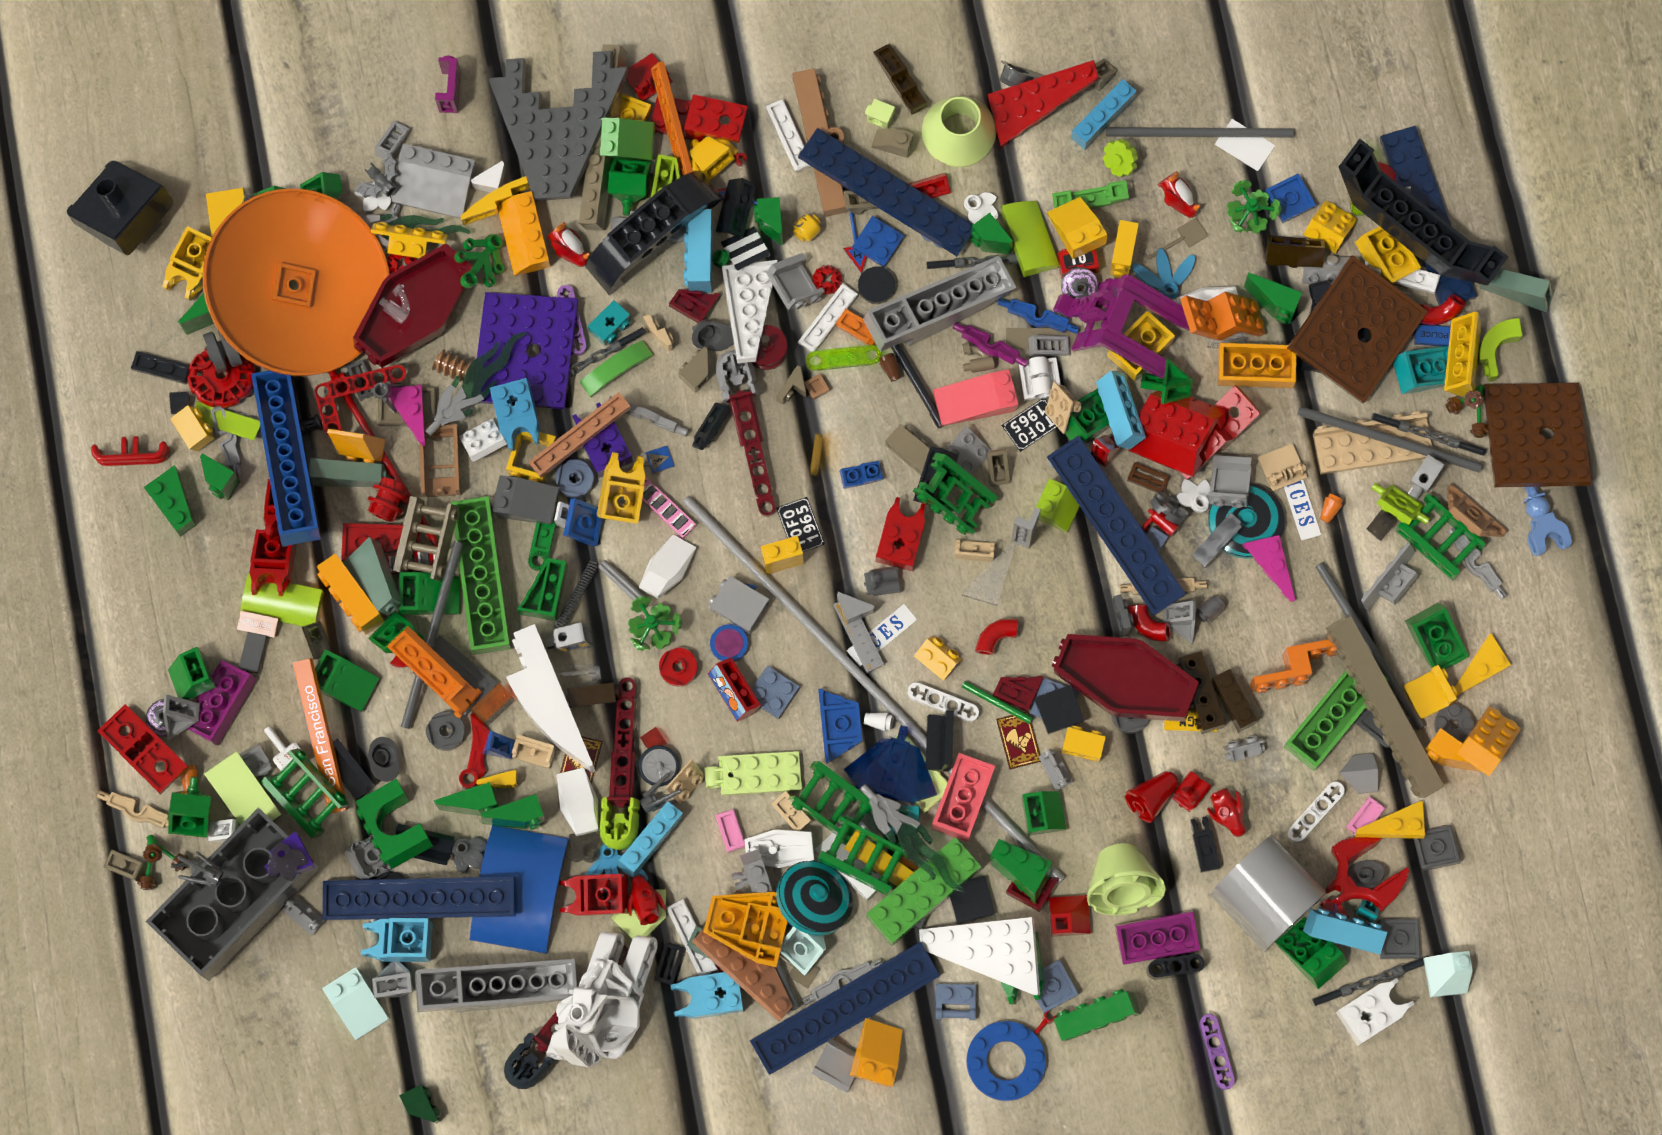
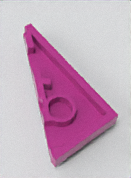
(409, 404)
(1270, 556)

